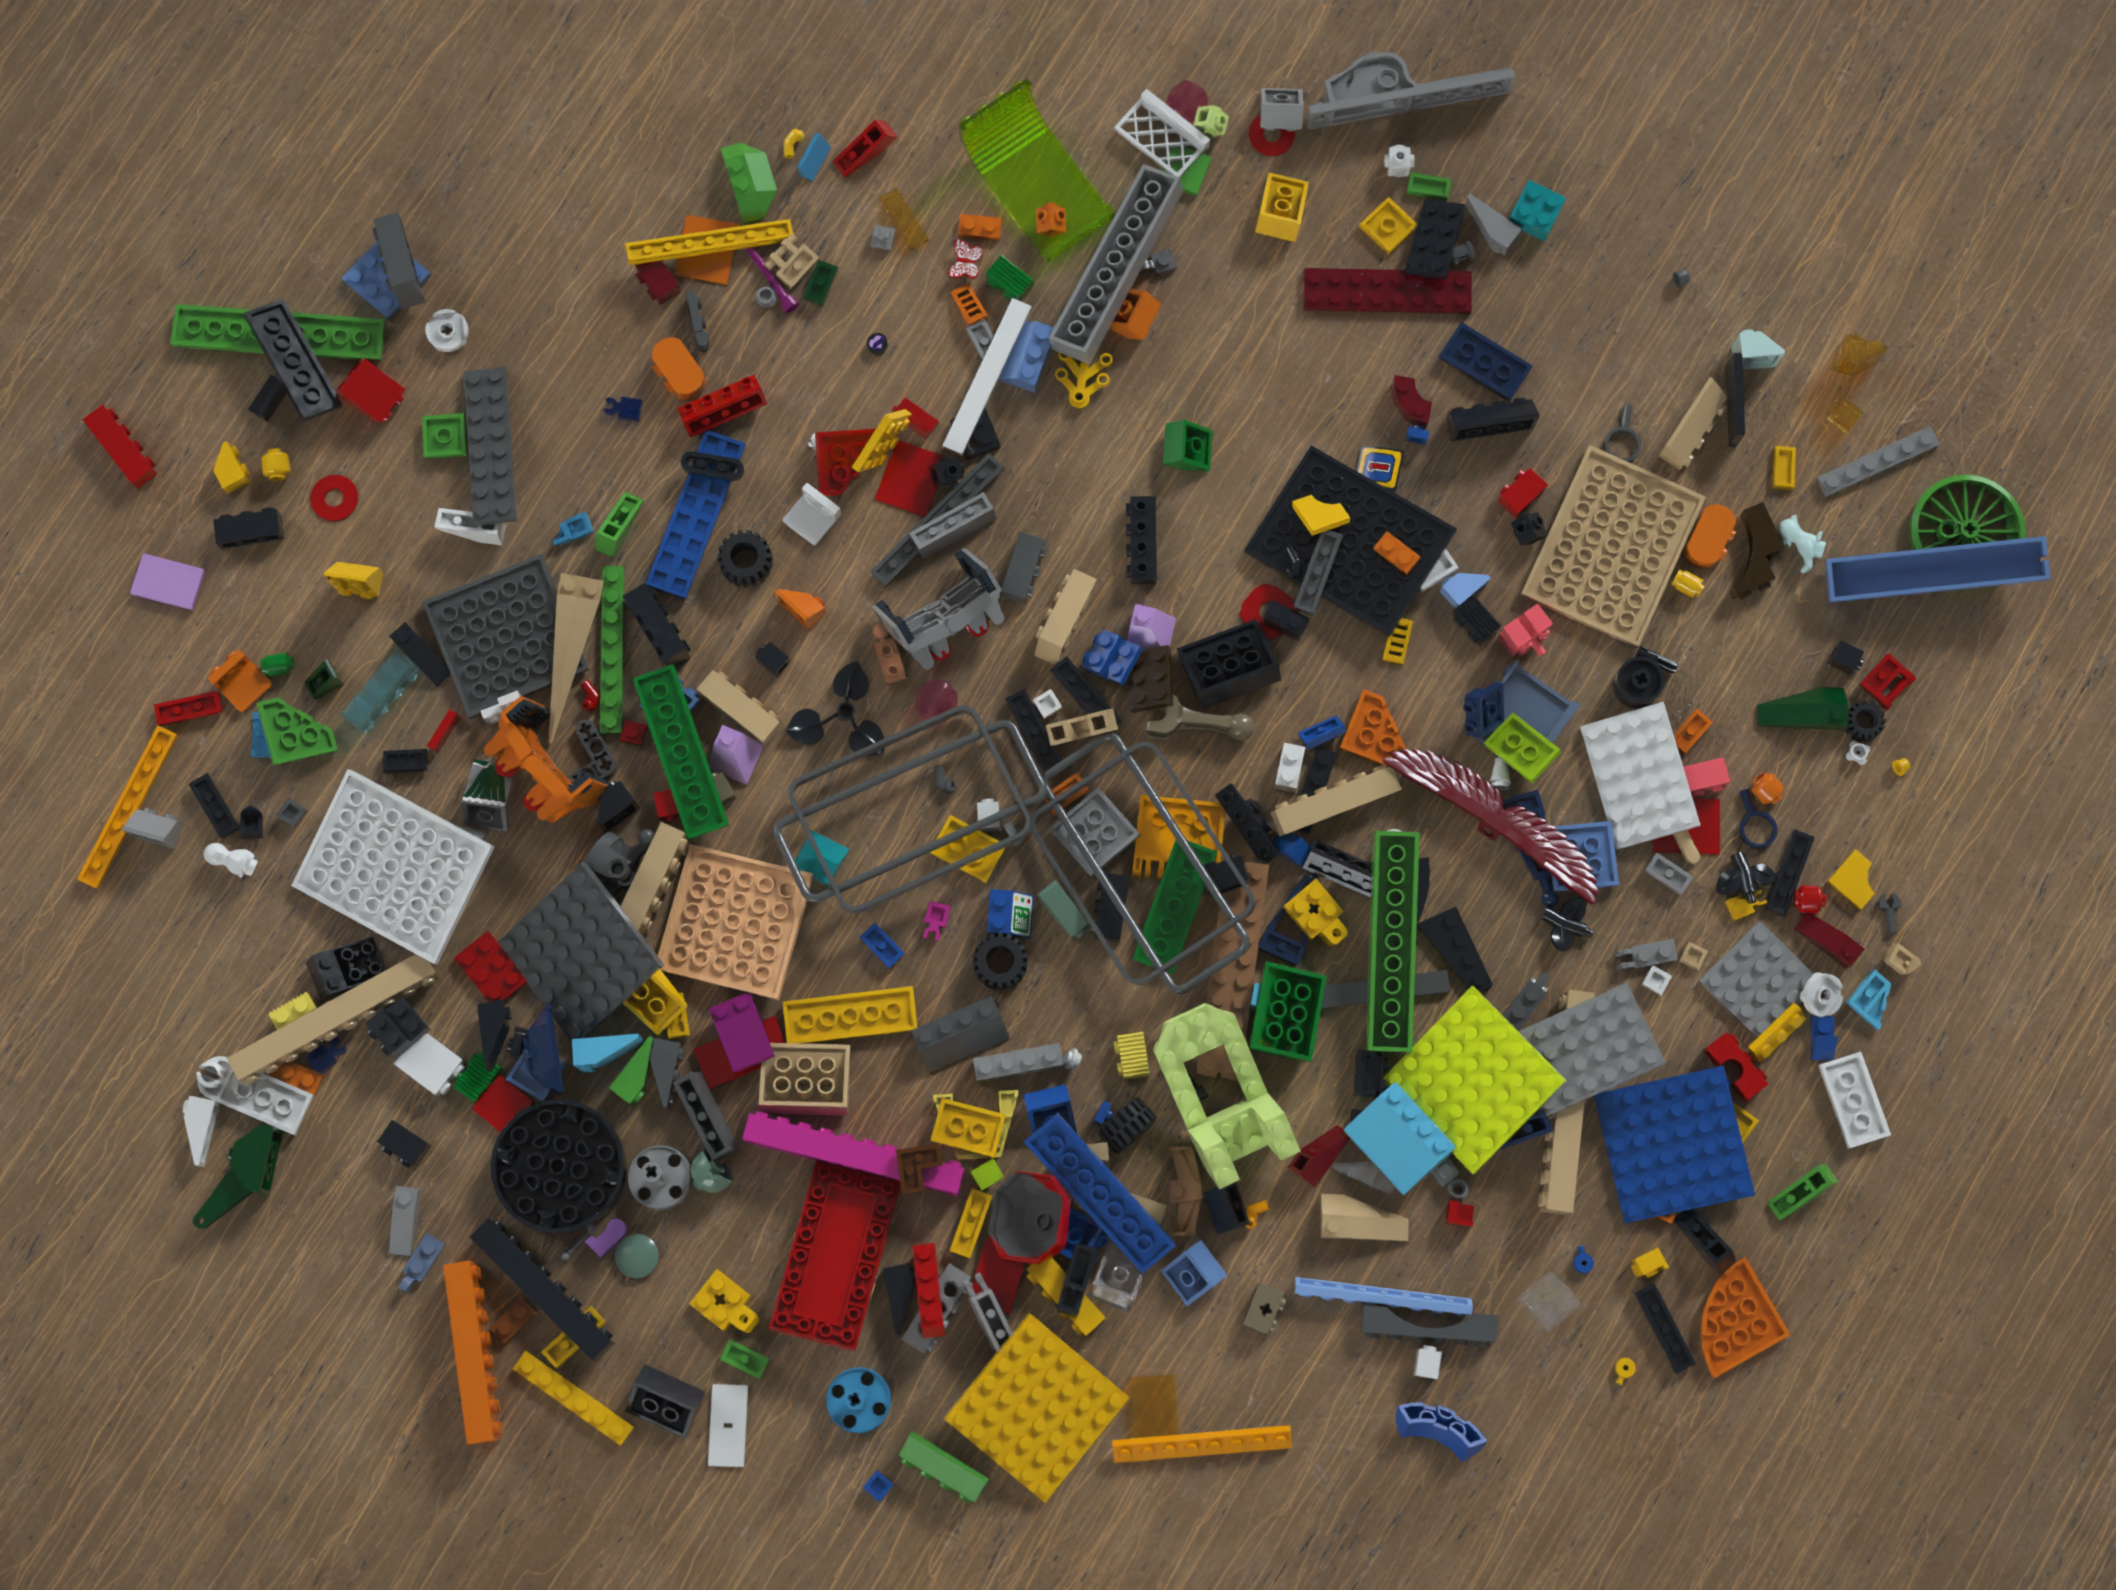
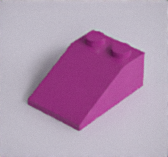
(742, 1032)

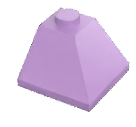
(1150, 627)
(734, 755)

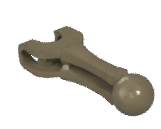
(1180, 718)

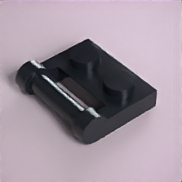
(984, 436)

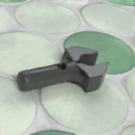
(1890, 911)

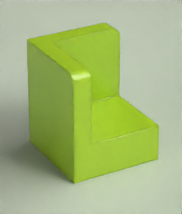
(987, 1174)

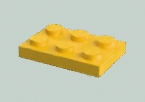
(966, 846)
(968, 1127)

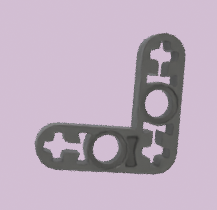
(595, 766)

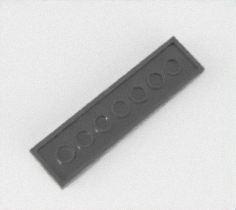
(490, 446)

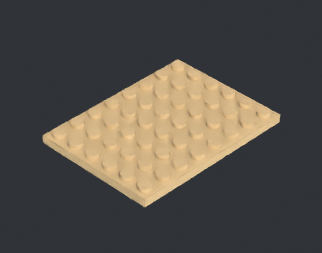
(1613, 546)

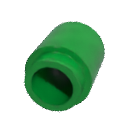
(277, 664)

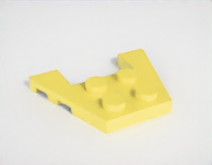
(1007, 1104)

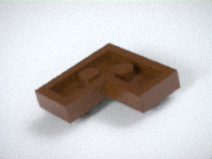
(910, 1163)

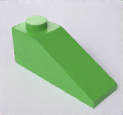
(617, 525)
(634, 1077)
(1803, 1191)

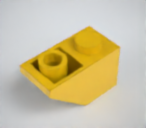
(229, 470)

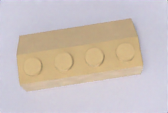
(1693, 426)

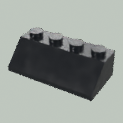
(1492, 419)

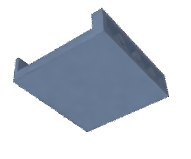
(1534, 703)

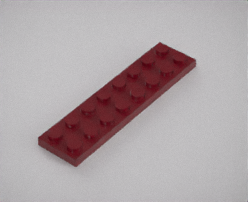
(1386, 291)

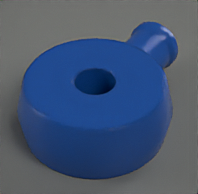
(1582, 1256)

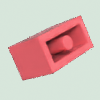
(1707, 776)

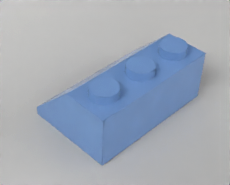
(1028, 356)

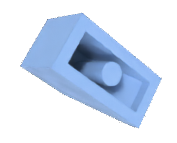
(1462, 586)

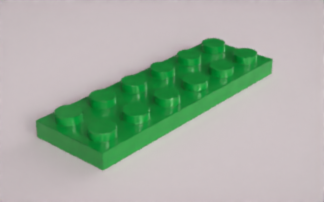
(1174, 905)

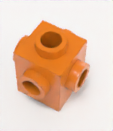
(1051, 220)

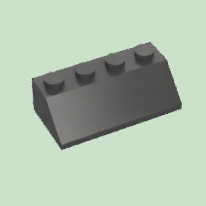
(960, 1034)

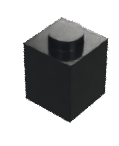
(1846, 658)
(772, 659)

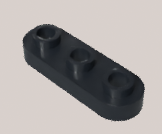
(704, 461)

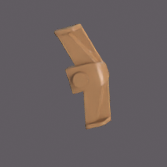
(1186, 1191)

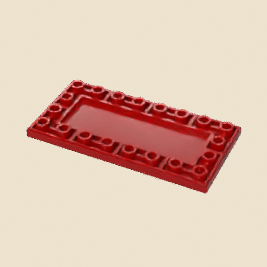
(835, 1256)

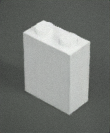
(431, 1064)

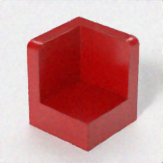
(1459, 1214)

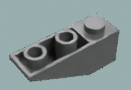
(664, 1062)

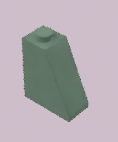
(1063, 910)

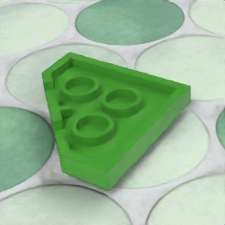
(292, 733)

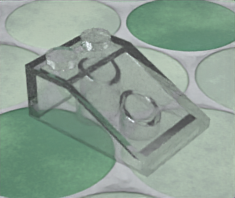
(1115, 1279)

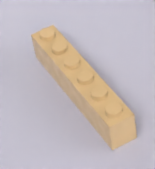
(1336, 800)

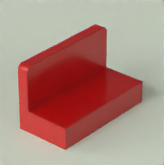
(920, 421)

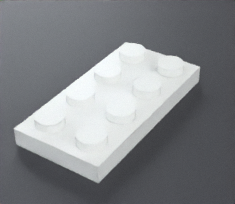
(1854, 1100)

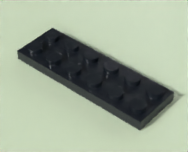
(293, 360)

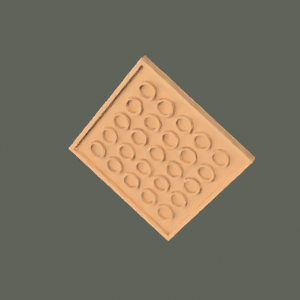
(733, 922)

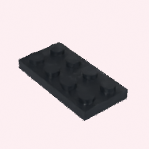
(1435, 239)

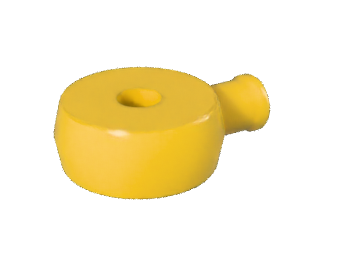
(1622, 1374)

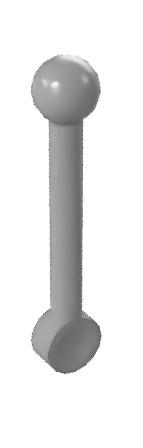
(590, 1230)

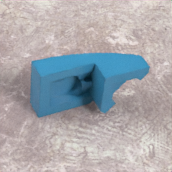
(574, 529)

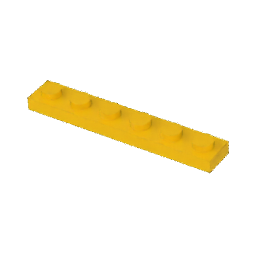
(573, 1398)

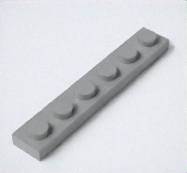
(1878, 461)

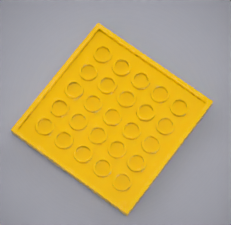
(1036, 1407)

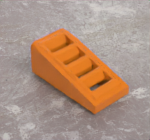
(978, 306)

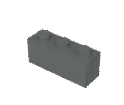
(1023, 568)

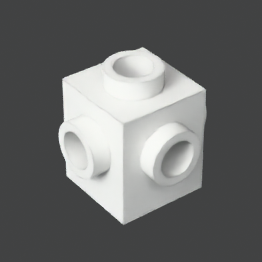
(1398, 161)

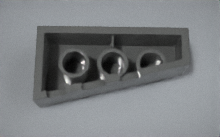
(397, 260)

